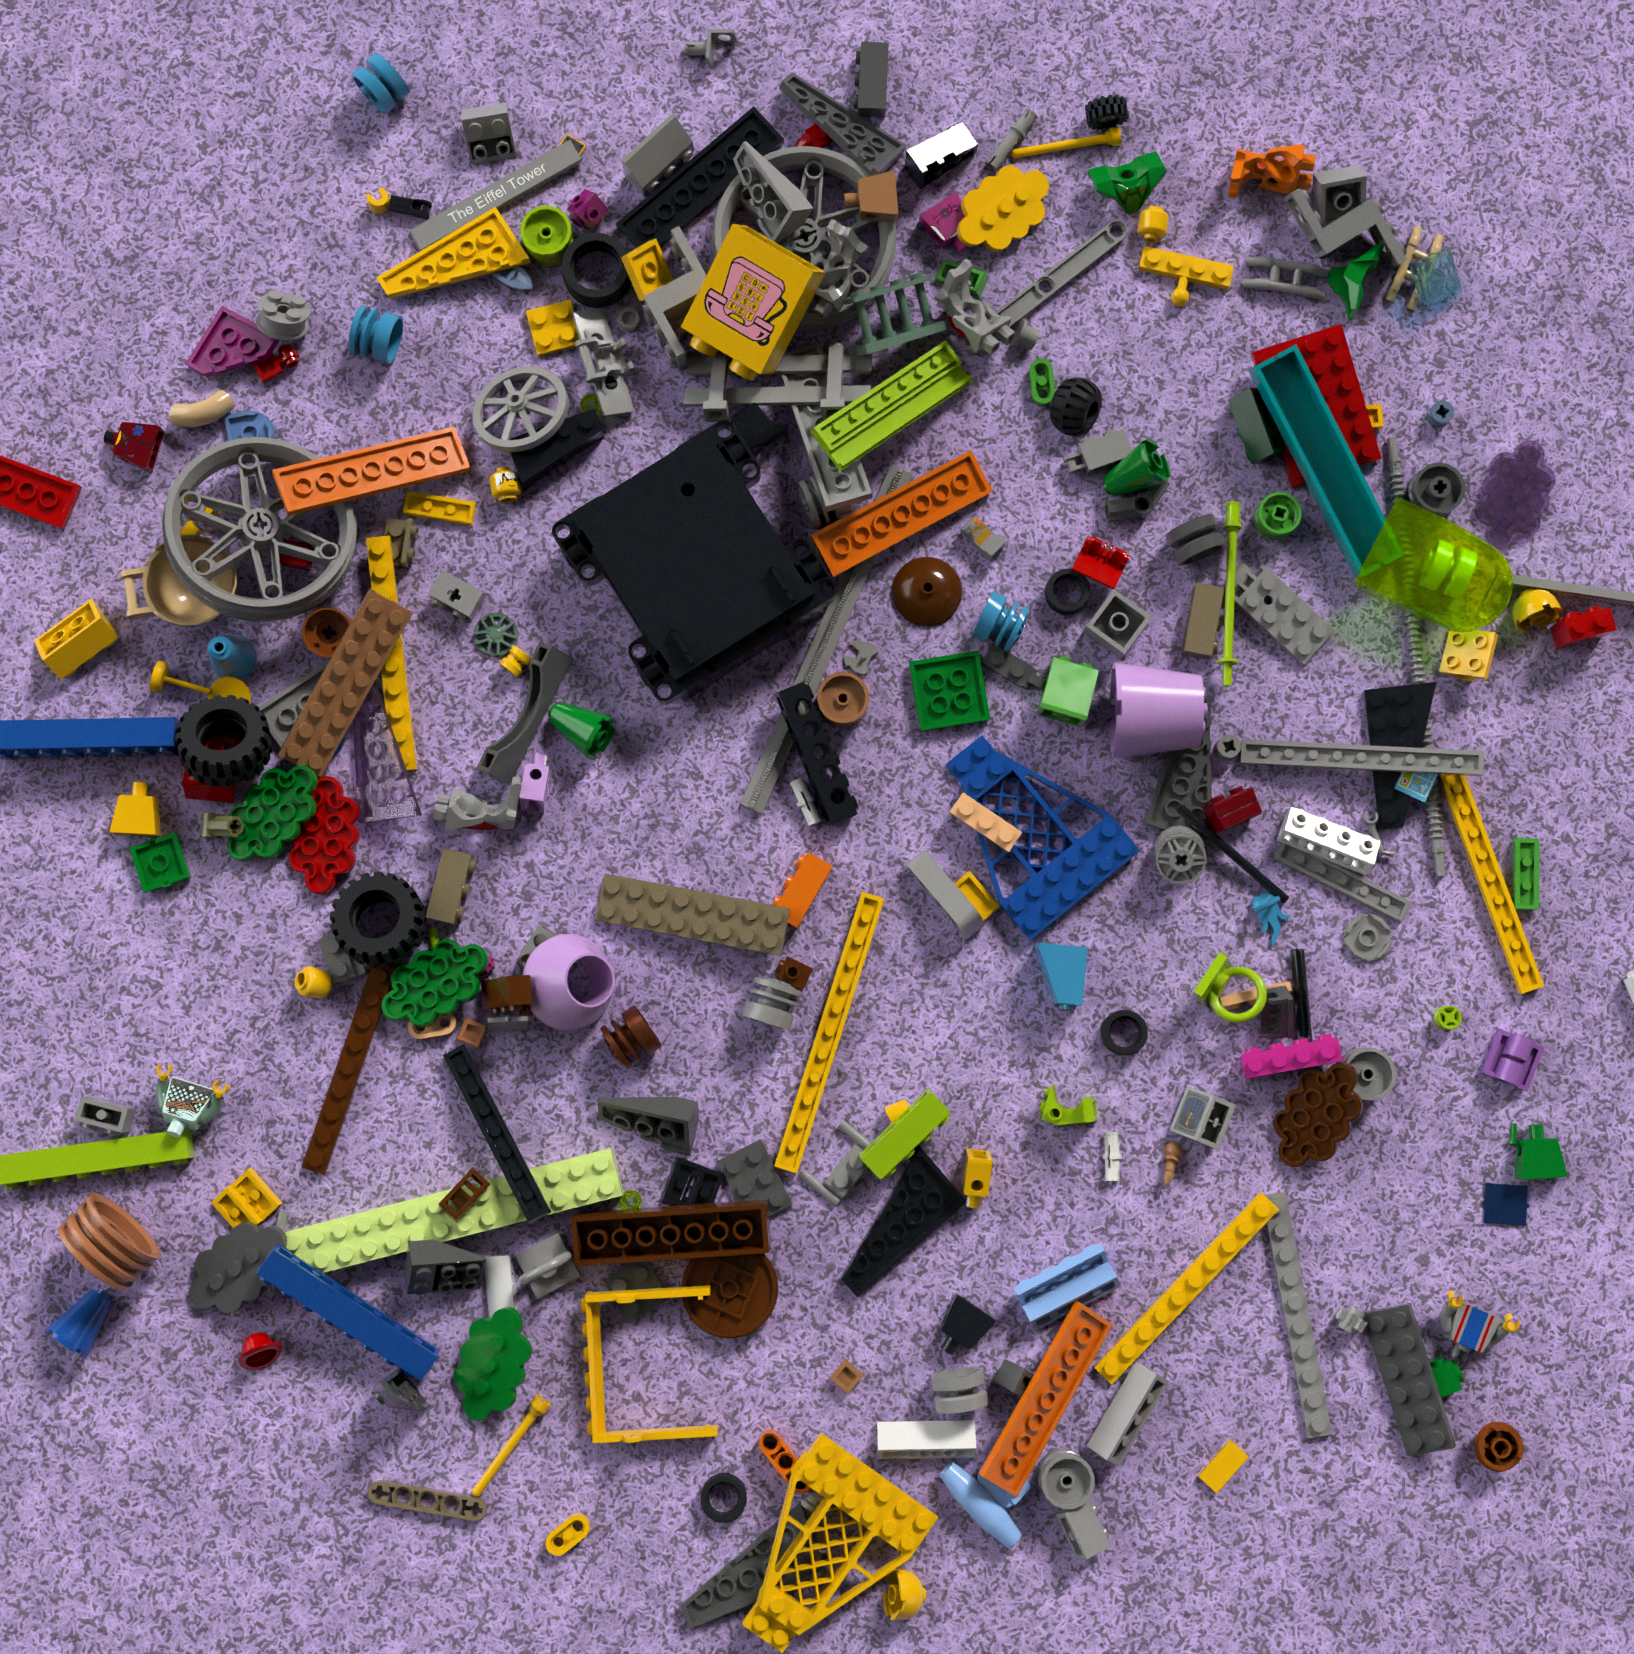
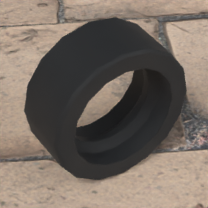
(1067, 609)
(1142, 1032)
(723, 1517)

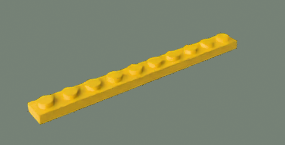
(394, 670)
(1491, 882)
(1186, 1287)

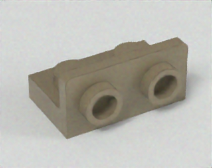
(402, 535)

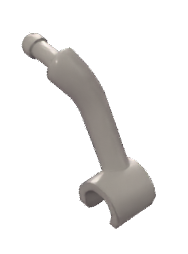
(1374, 833)

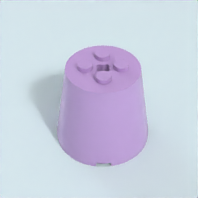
(1155, 710)

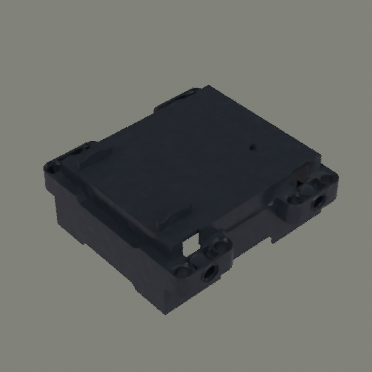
(696, 570)

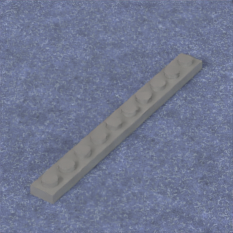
(1362, 757)
(1297, 1319)

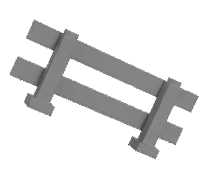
(830, 397)

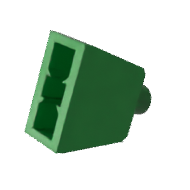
(1539, 1156)

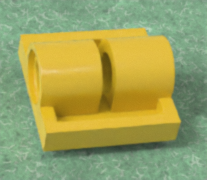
(1468, 654)

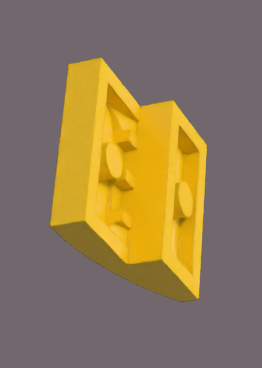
(246, 1200)

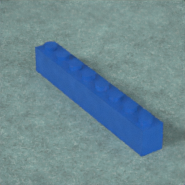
(348, 1312)

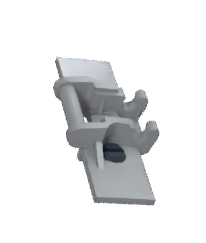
(609, 359)

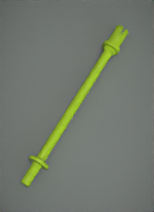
(1231, 526)

